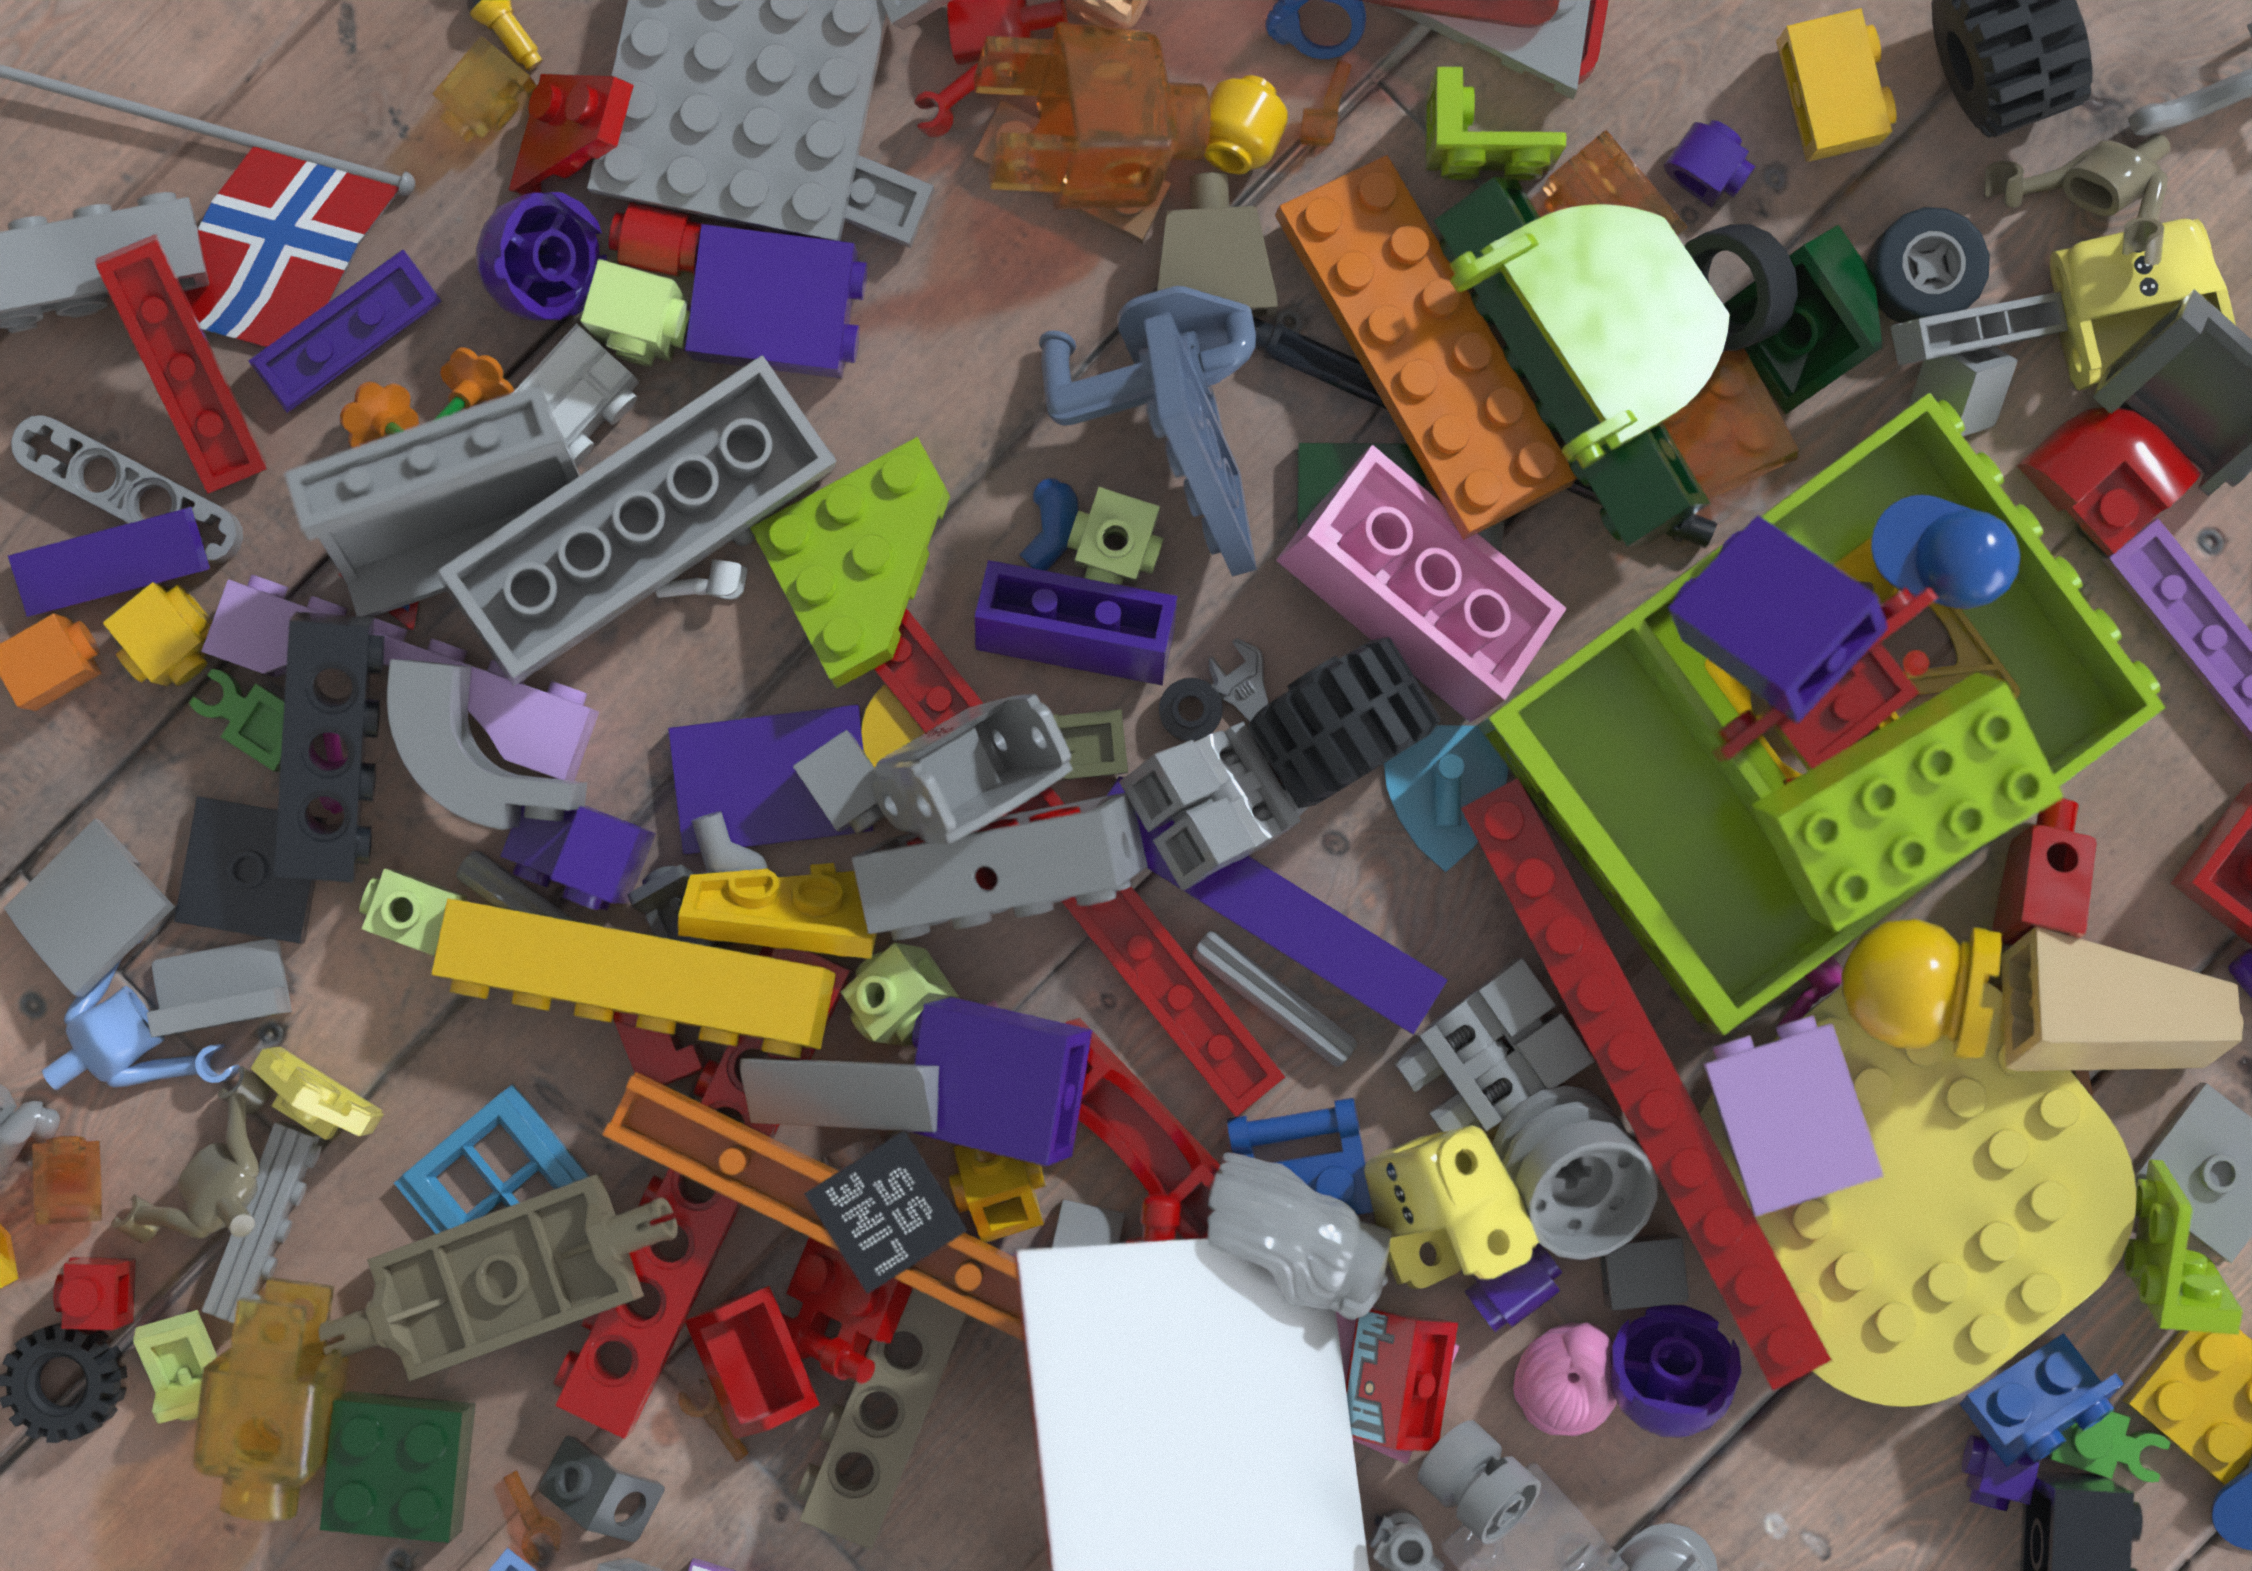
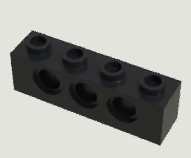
(302, 843)

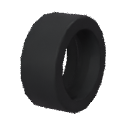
(1770, 268)

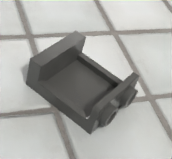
(2193, 384)

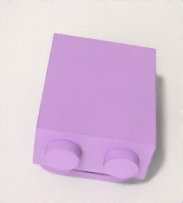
(1791, 1116)

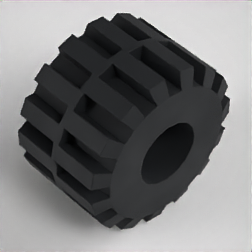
(2013, 59)
(1343, 721)

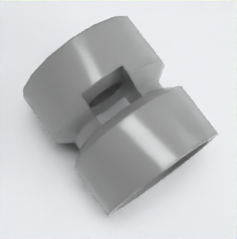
(1488, 1489)

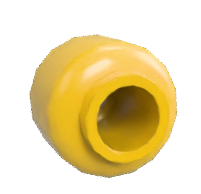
(1244, 124)

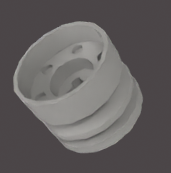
(1576, 1172)

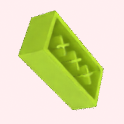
(1908, 800)

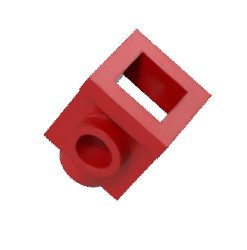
(96, 1293)

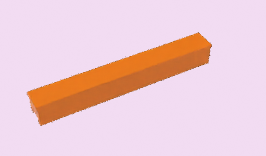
(774, 1181)

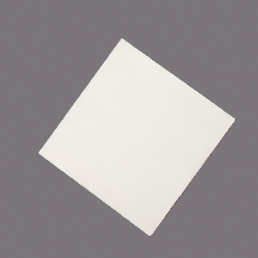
(1186, 1414)

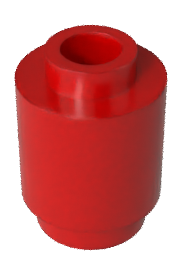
(655, 239)

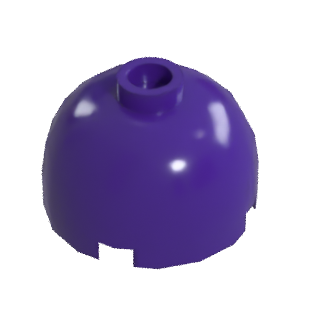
(539, 255)
(1674, 1371)

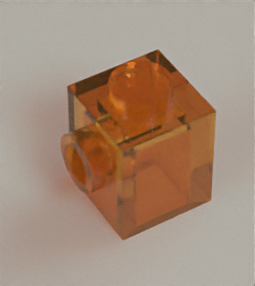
(67, 1180)

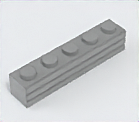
(1978, 328)
(280, 1186)

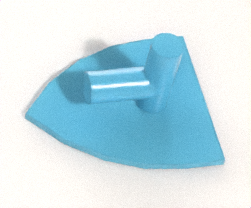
(1437, 780)

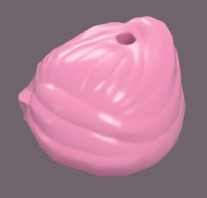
(1566, 1379)

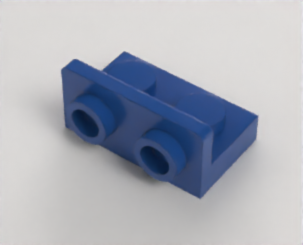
(2038, 1400)

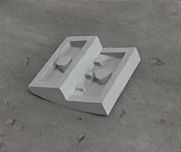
(88, 908)

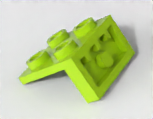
(1464, 153)
(2175, 1282)

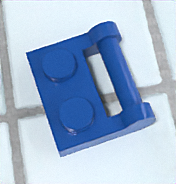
(1328, 1173)

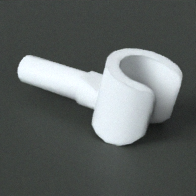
(725, 582)

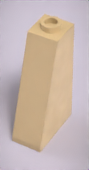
(2110, 1009)

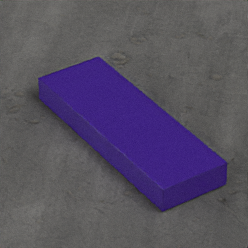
(345, 331)
(109, 561)

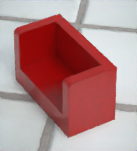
(752, 1363)

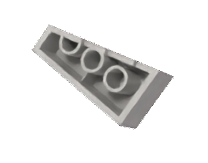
(54, 262)

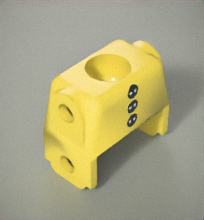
(2119, 297)
(1455, 1197)

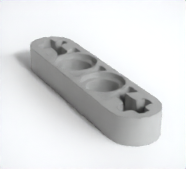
(129, 485)

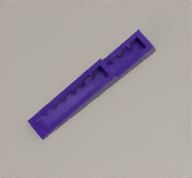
(1310, 934)

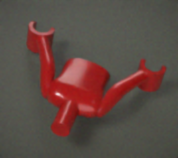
(968, 26)

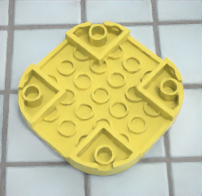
(1983, 1233)

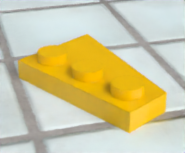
(790, 912)

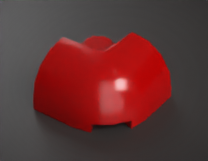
(2109, 473)

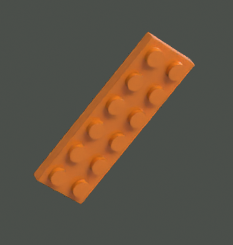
(1425, 347)

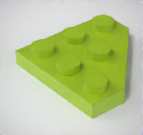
(857, 556)

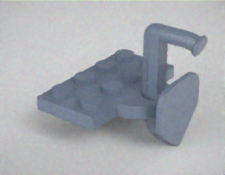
(1179, 349)

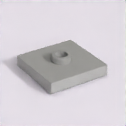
(2211, 1160)

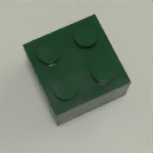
(397, 1466)

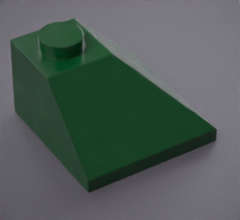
(1830, 326)

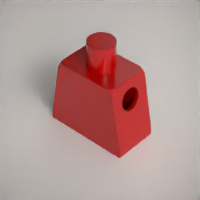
(2047, 877)

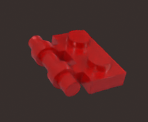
(833, 1291)

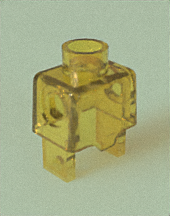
(276, 1377)

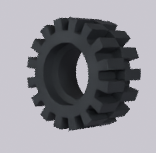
(31, 1404)

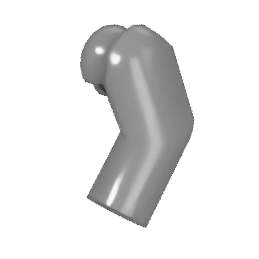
(717, 849)
(26, 1122)

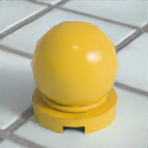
(1918, 985)

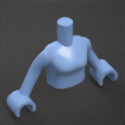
(114, 1037)

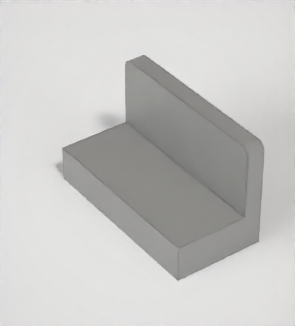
(219, 987)

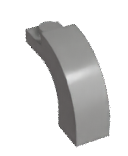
(436, 744)

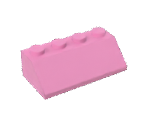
(1403, 572)

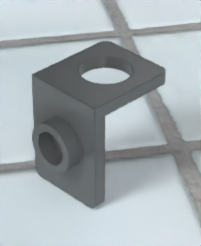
(592, 1488)

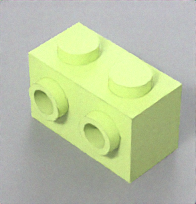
(636, 313)

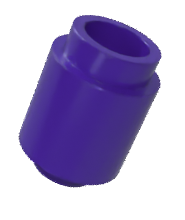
(1516, 1292)

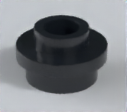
(1185, 729)

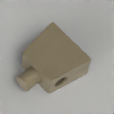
(1218, 248)

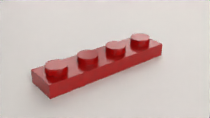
(180, 363)

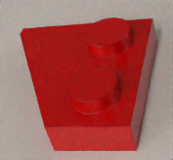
(568, 125)

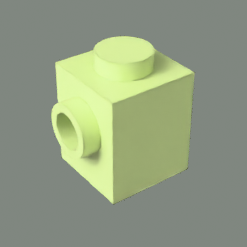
(406, 909)

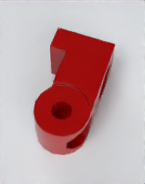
(656, 1053)

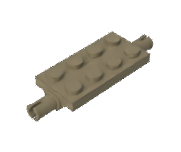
(502, 1278)

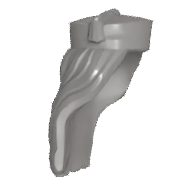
(1301, 1236)

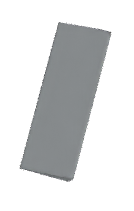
(841, 1093)

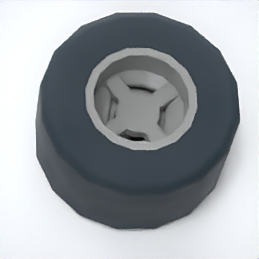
(1944, 250)

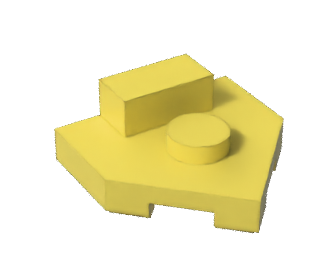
(313, 1096)

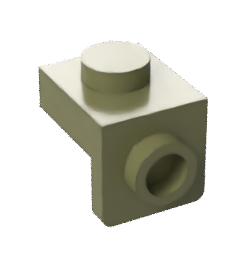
(1094, 743)

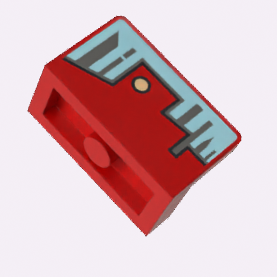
(1399, 1379)

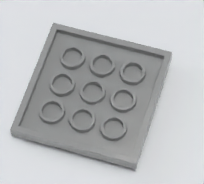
(745, 109)

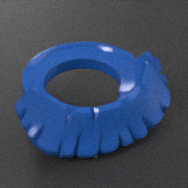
(1285, 28)

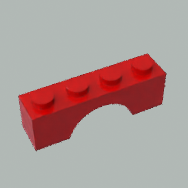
(1146, 1136)

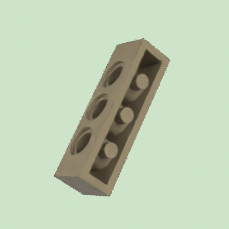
(859, 1509)

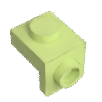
(174, 1361)

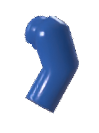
(1058, 512)

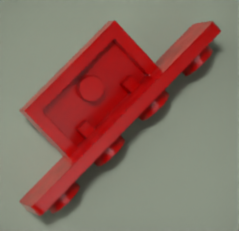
(1849, 710)

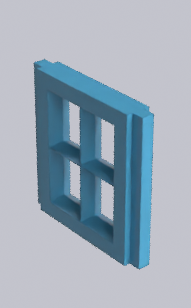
(524, 1127)

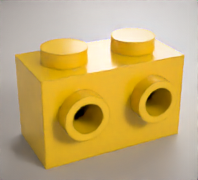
(1836, 84)

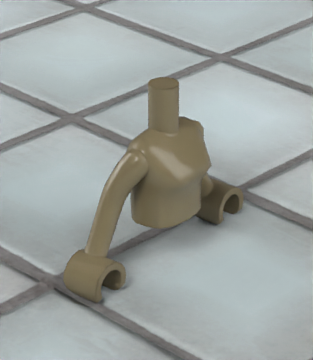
(2101, 182)
(215, 1182)

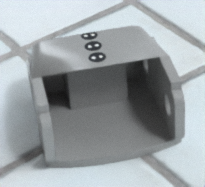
(971, 769)

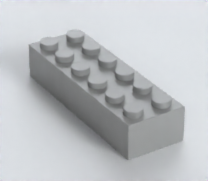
(637, 520)

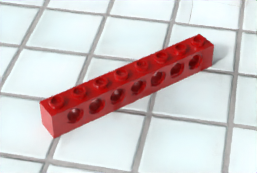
(619, 1399)

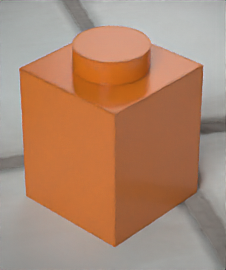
(48, 661)

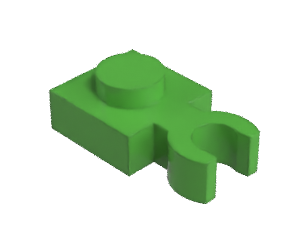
(253, 719)
(2107, 1443)

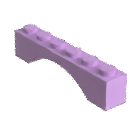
(524, 723)

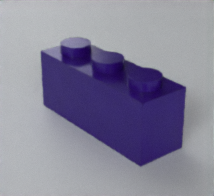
(1075, 622)

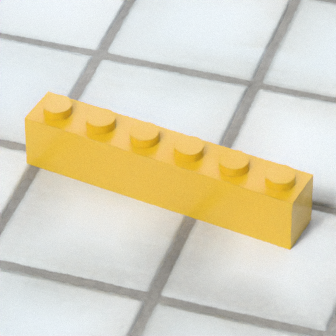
(633, 975)

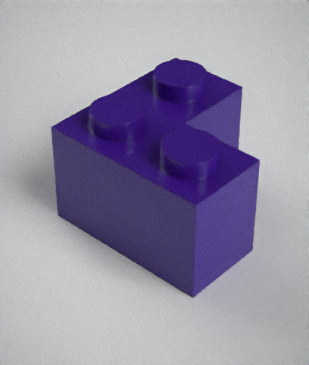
(586, 852)

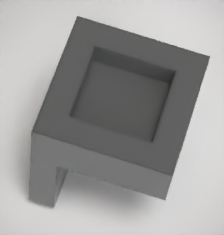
(1645, 1273)

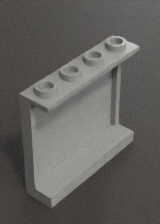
(429, 495)

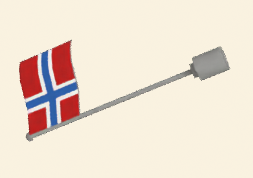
(274, 229)

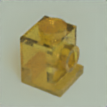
(482, 91)

